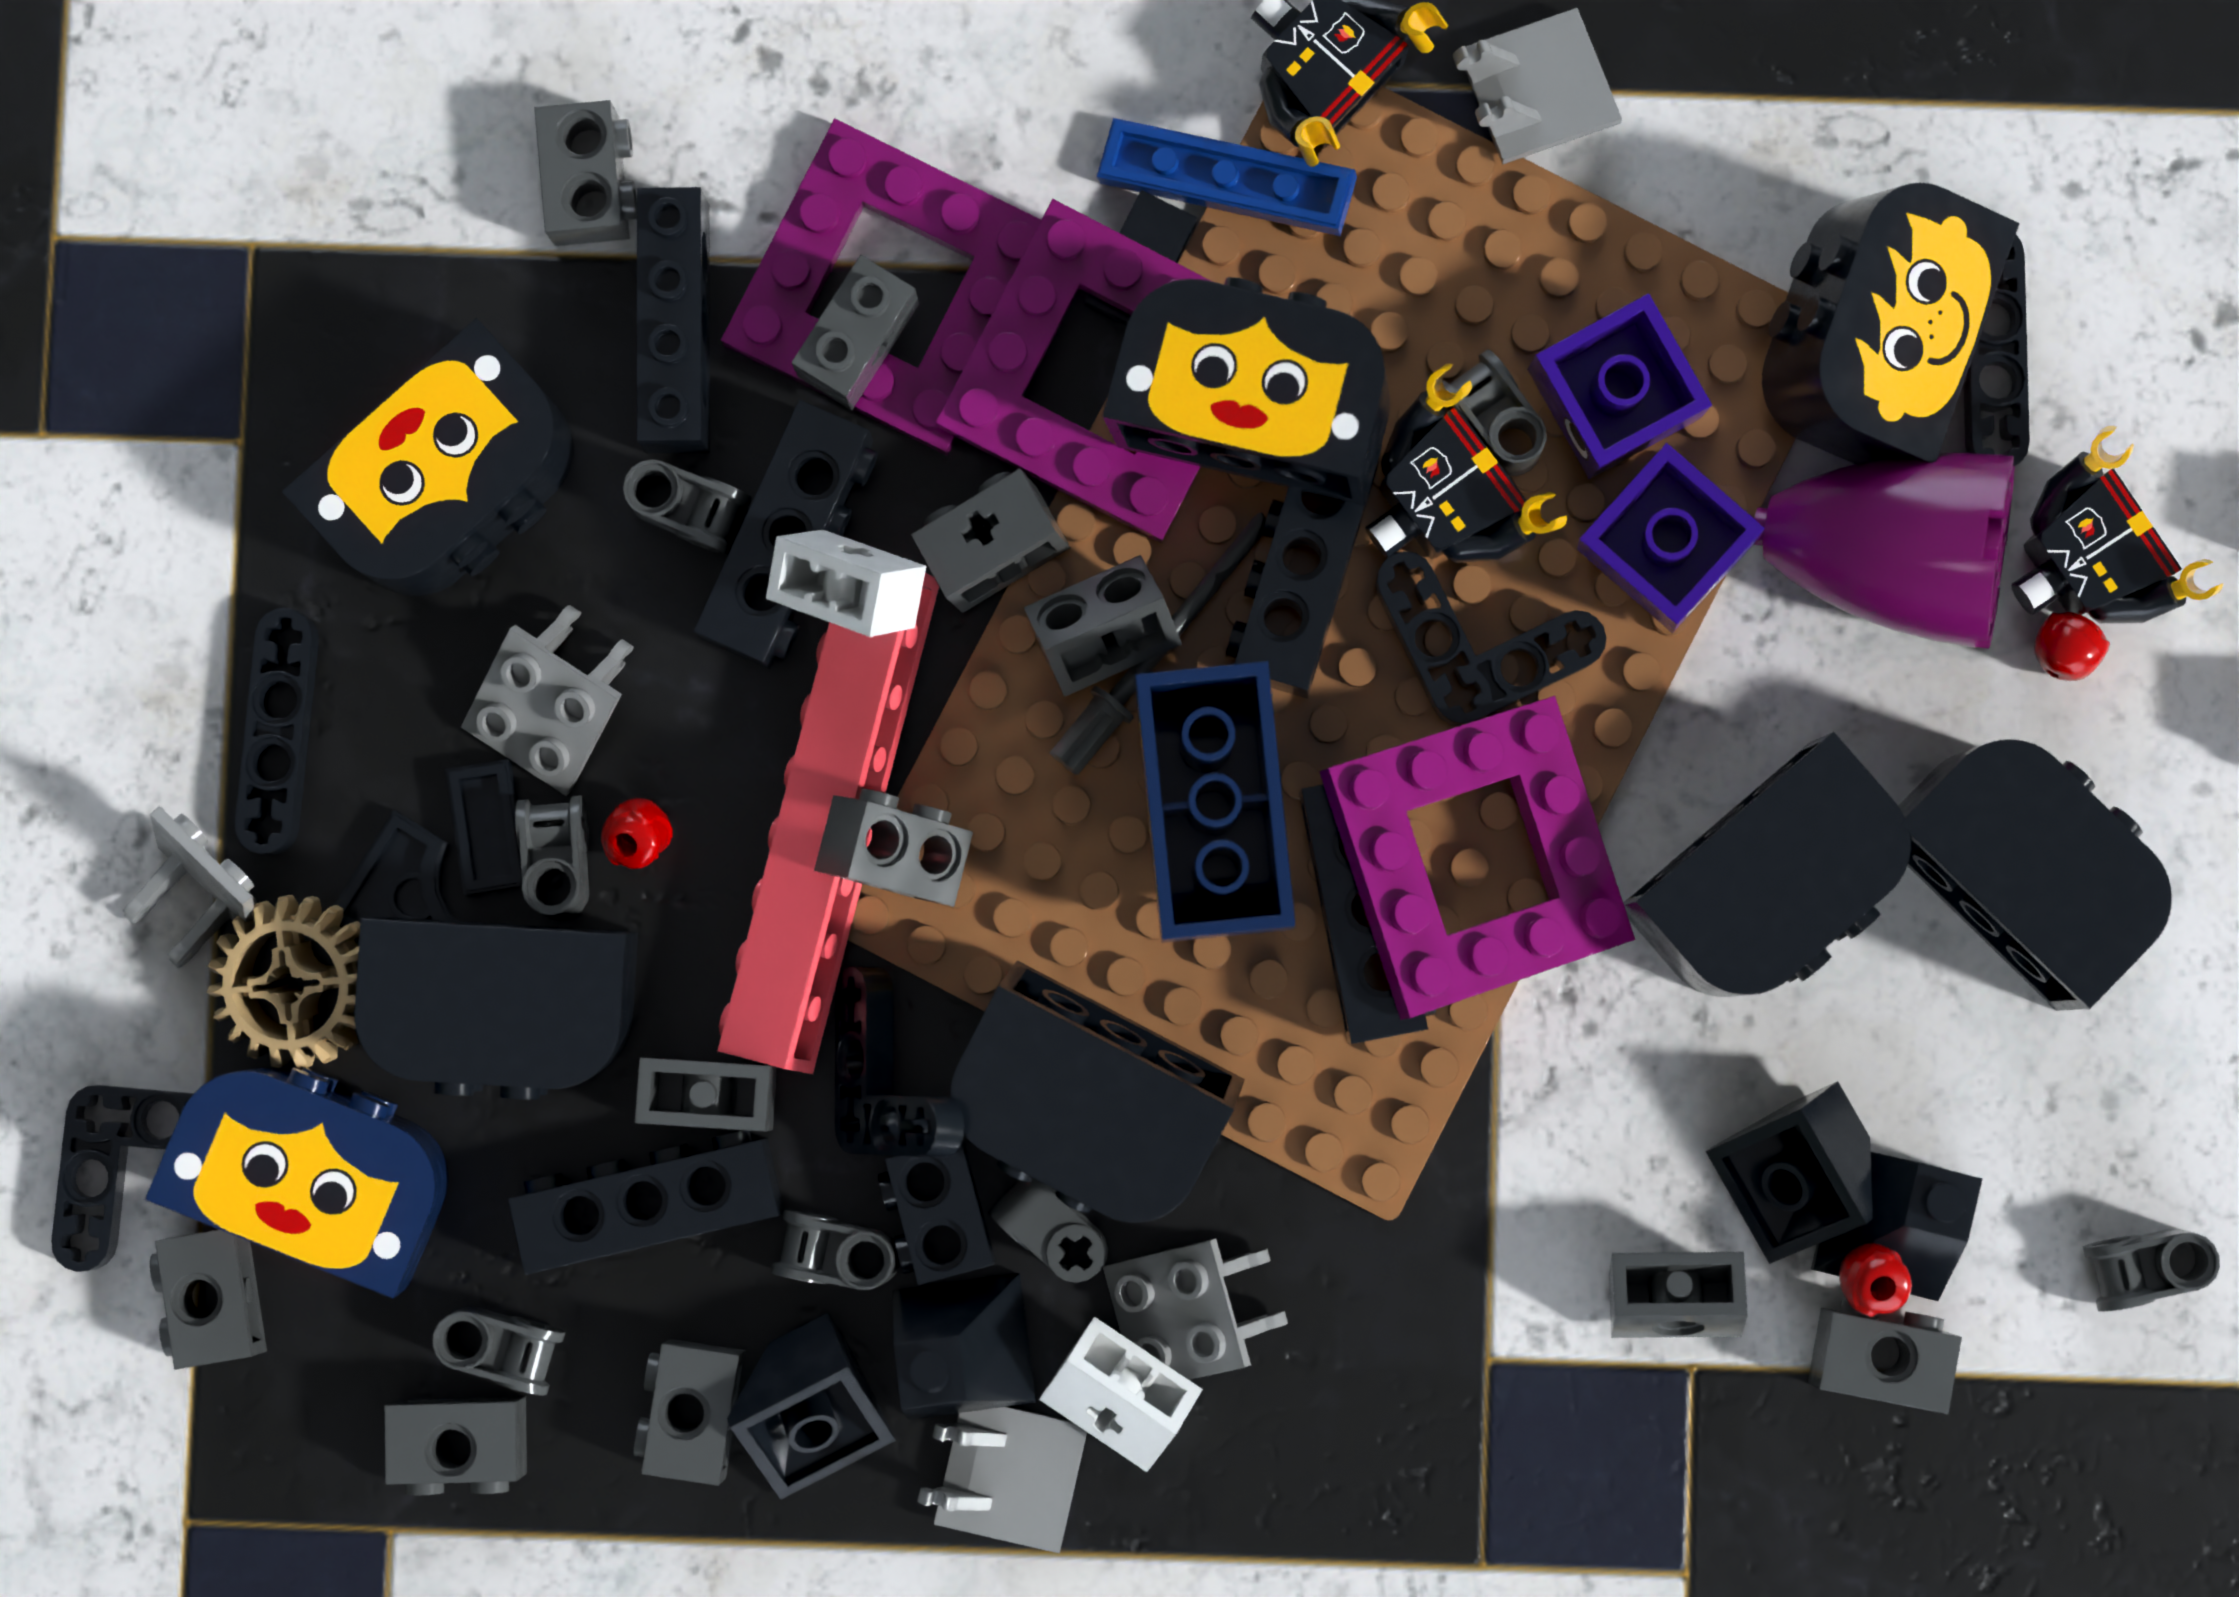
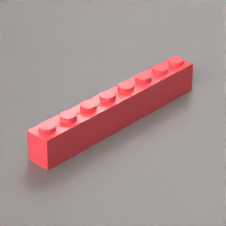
(803, 915)

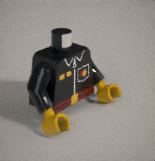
(1333, 62)
(1450, 487)
(2100, 548)

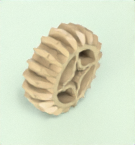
(293, 1005)

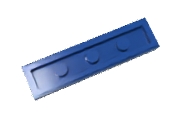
(1226, 176)

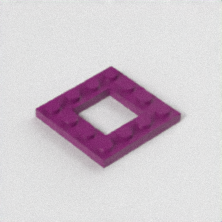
(843, 179)
(988, 397)
(1371, 809)

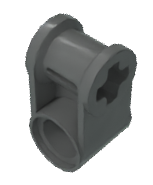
(1497, 409)
(689, 505)
(554, 851)
(1042, 1223)
(830, 1251)
(2138, 1267)
(502, 1348)

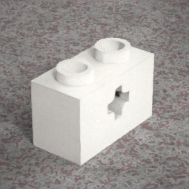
(845, 582)
(1121, 1394)

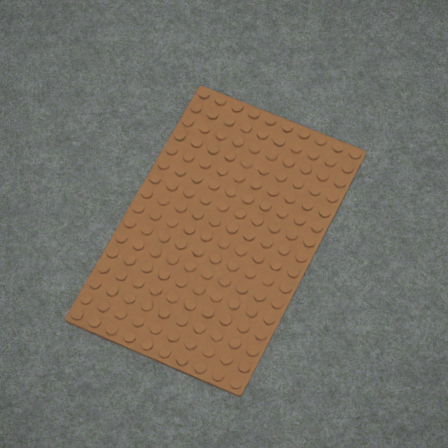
(1059, 873)

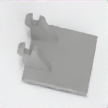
(1538, 86)
(543, 707)
(185, 852)
(1181, 1308)
(1008, 1476)

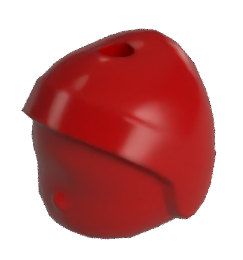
(2070, 646)
(636, 833)
(1874, 1280)

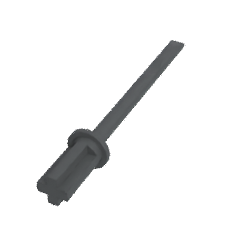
(1108, 710)

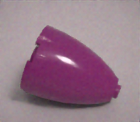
(1900, 542)

